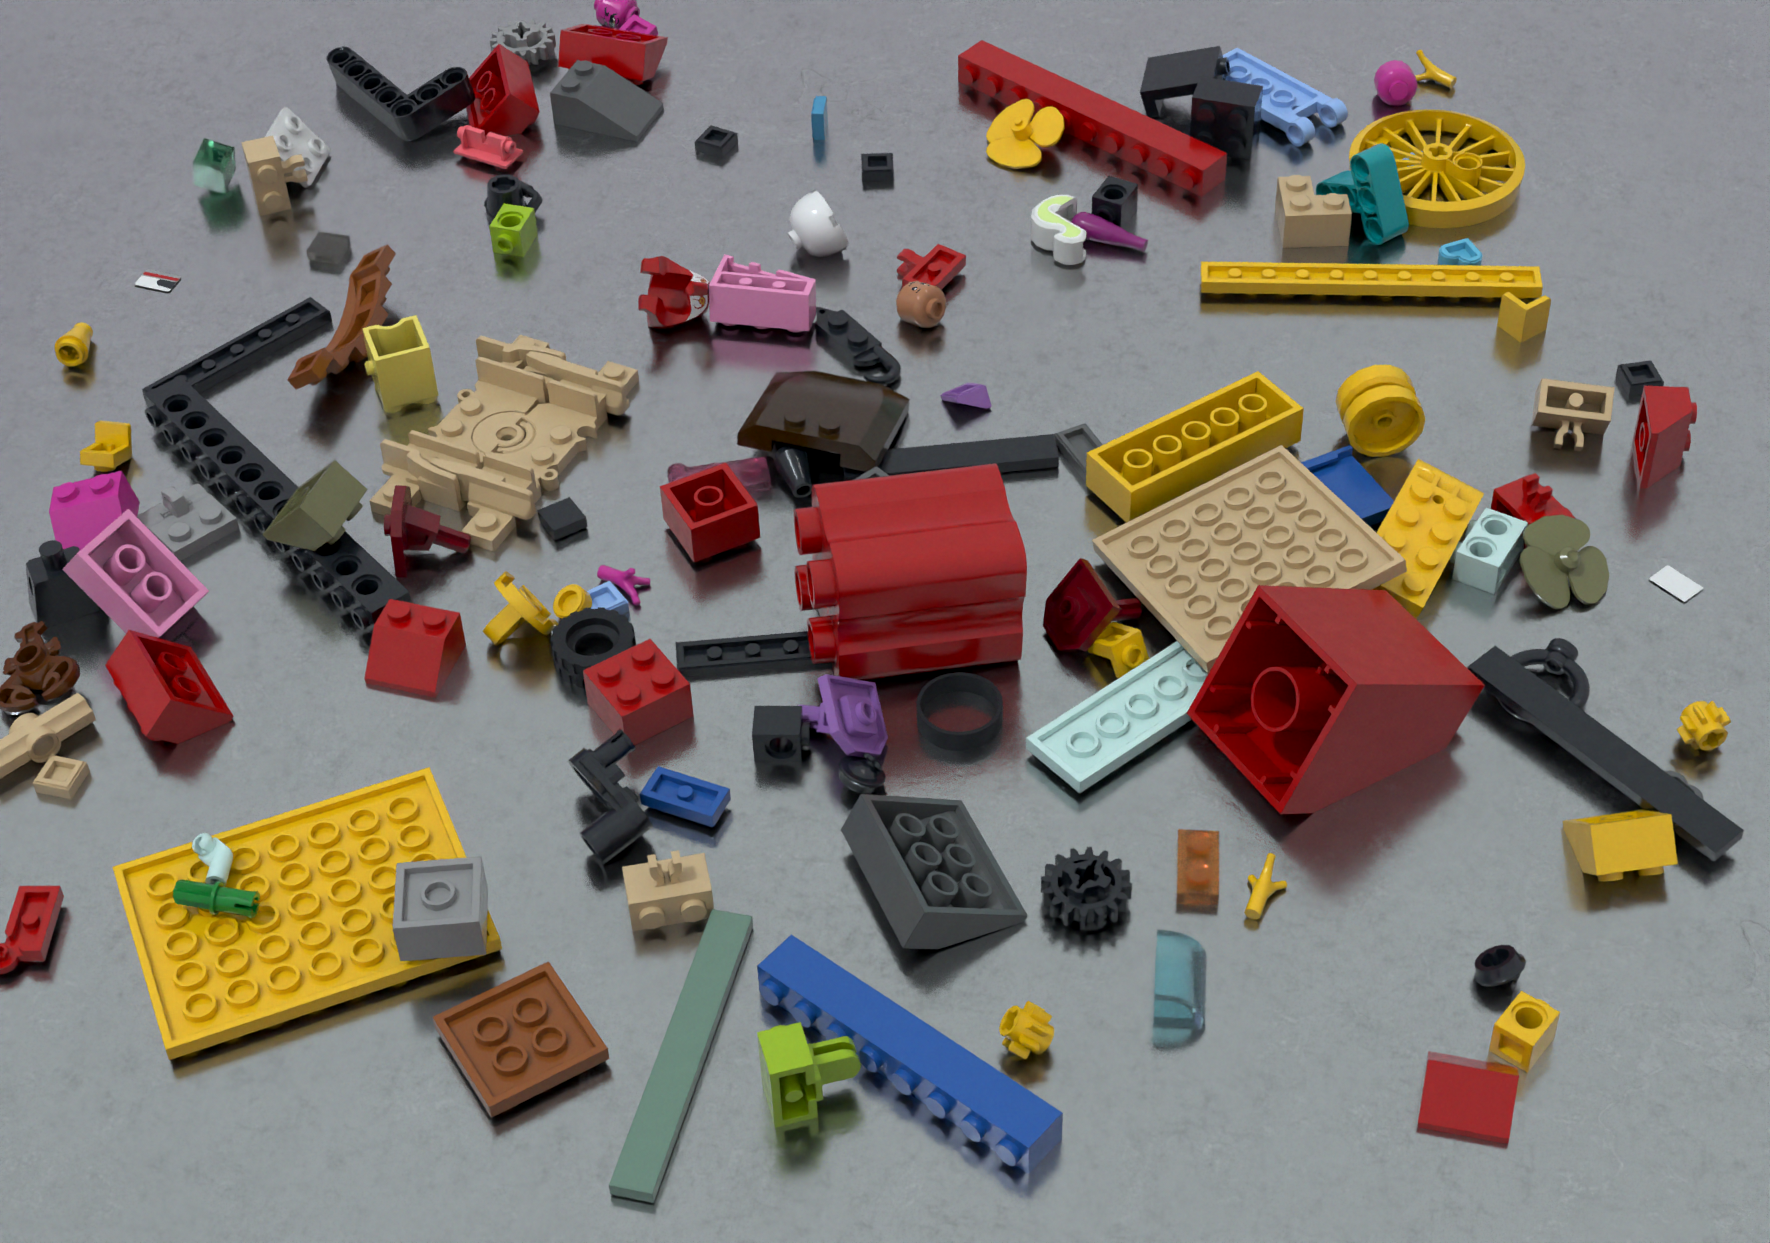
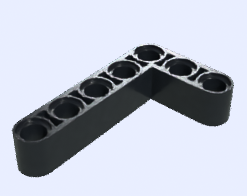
(402, 113)

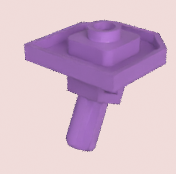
(849, 715)

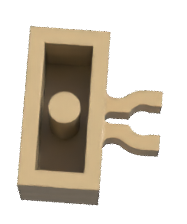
(270, 174)
(1572, 408)
(668, 891)

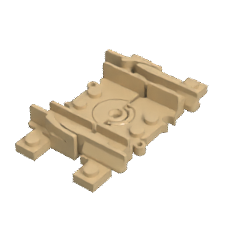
(520, 397)

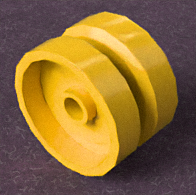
(1380, 410)

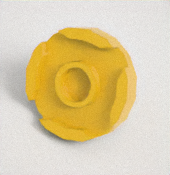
(522, 607)

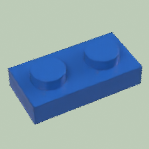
(685, 796)

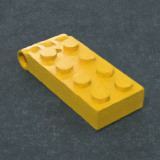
(1425, 531)

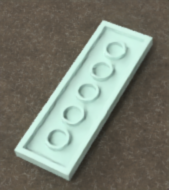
(1120, 719)

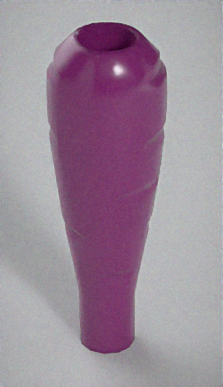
(1105, 232)

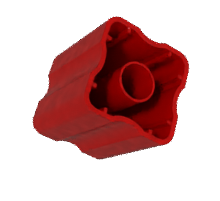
(912, 573)

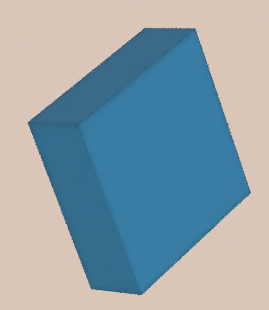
(819, 118)

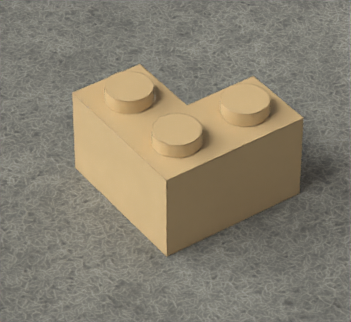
(1310, 218)

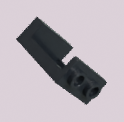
(1179, 74)

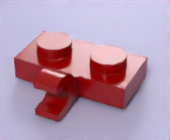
(934, 269)

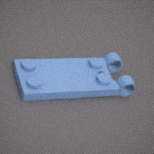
(1284, 98)

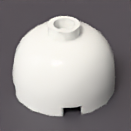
(815, 227)

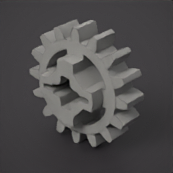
(526, 40)

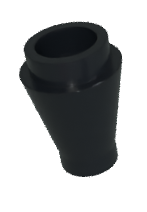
(794, 467)

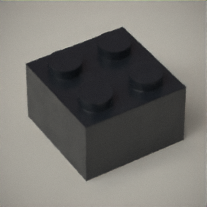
(1227, 116)

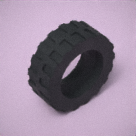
(583, 627)

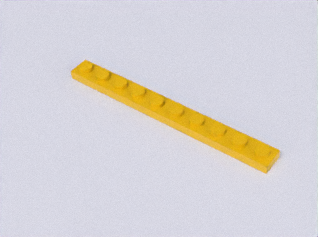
(1370, 279)

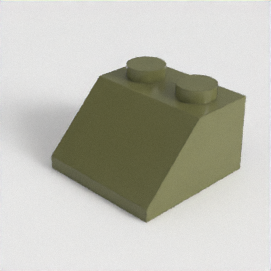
(318, 509)

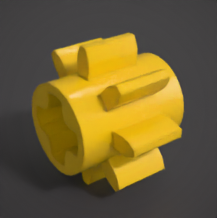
(1703, 725)
(1026, 1030)

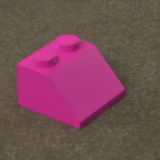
(89, 506)

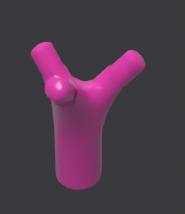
(623, 579)

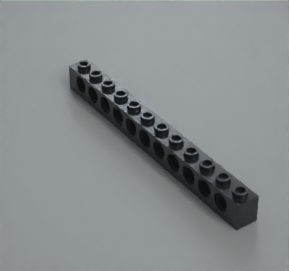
(261, 492)

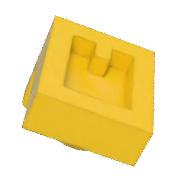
(1122, 646)

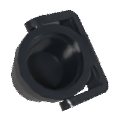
(509, 190)

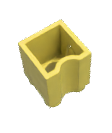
(400, 364)

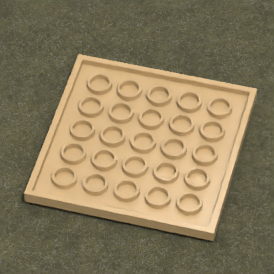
(1248, 528)

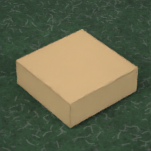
(61, 777)

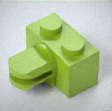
(797, 1070)

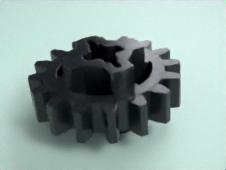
(1089, 888)

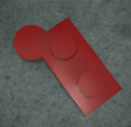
(30, 925)

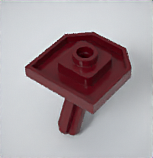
(417, 530)
(1083, 609)

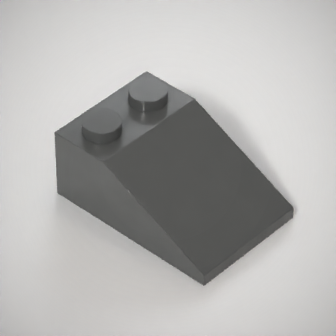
(602, 102)

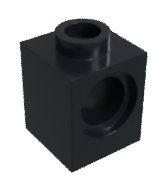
(1115, 201)
(779, 733)

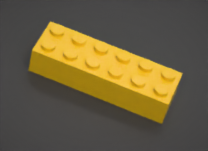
(1193, 445)

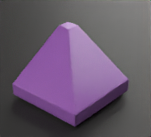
(969, 394)

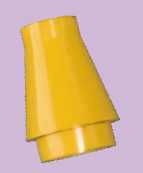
(74, 345)

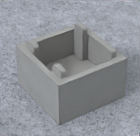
(440, 908)

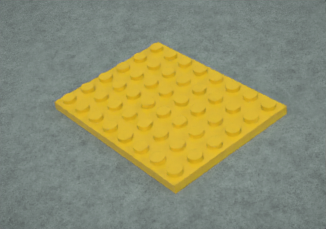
(319, 919)

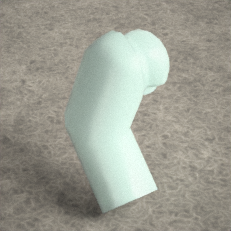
(215, 856)

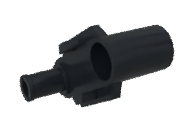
(625, 818)

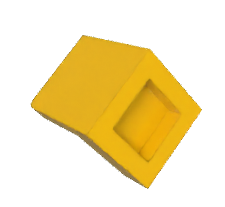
(1523, 319)

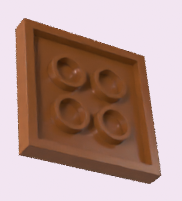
(520, 1038)

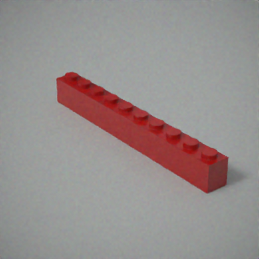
(1095, 118)

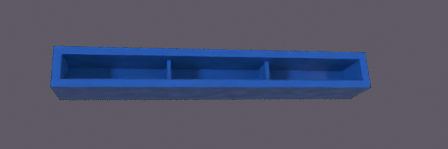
(911, 1054)

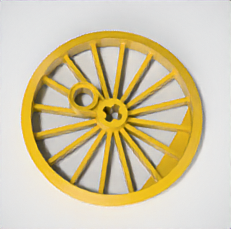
(1454, 171)

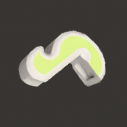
(1054, 229)

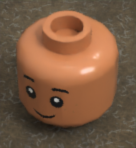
(921, 304)

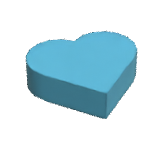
(1460, 253)

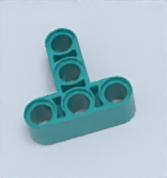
(1372, 191)

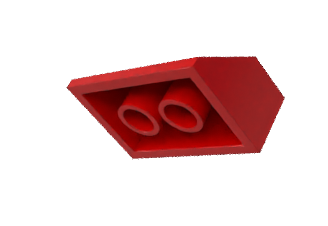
(623, 51)
(503, 94)
(166, 688)

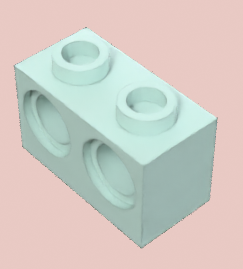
(1488, 550)

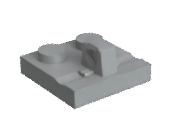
(188, 520)

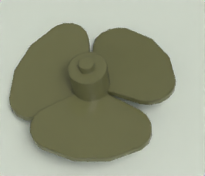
(1555, 555)

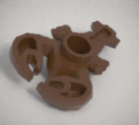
(37, 668)

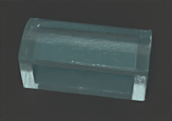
(1179, 981)

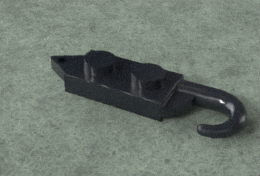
(855, 343)

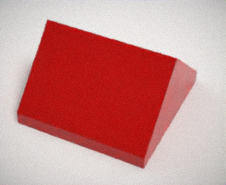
(1468, 1097)

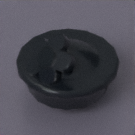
(861, 773)
(1499, 966)

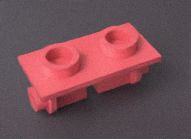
(494, 150)

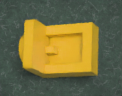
(110, 448)

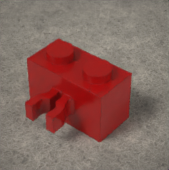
(1527, 500)

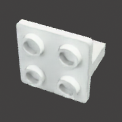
(295, 138)

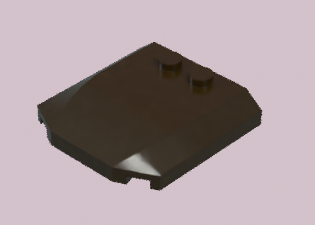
(826, 415)

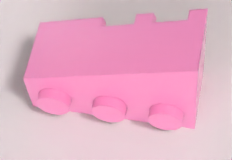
(761, 298)

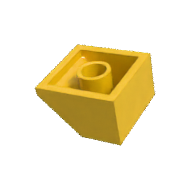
(1622, 843)

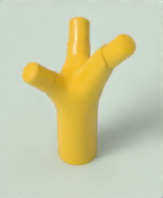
(1434, 73)
(1262, 889)

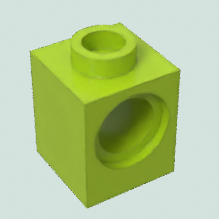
(513, 230)

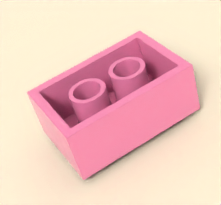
(135, 578)

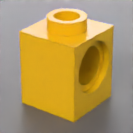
(1524, 1031)

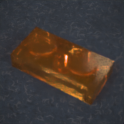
(1197, 867)

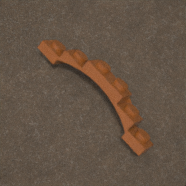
(362, 309)

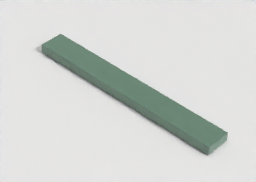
(681, 1057)

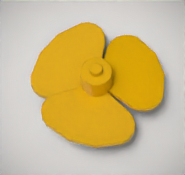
(1014, 136)

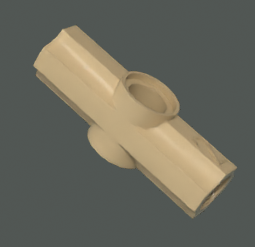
(41, 736)

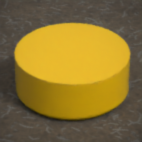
(571, 599)

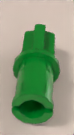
(216, 898)

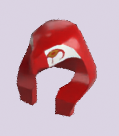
(673, 293)

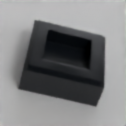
(716, 141)
(877, 167)
(1637, 375)
(562, 518)

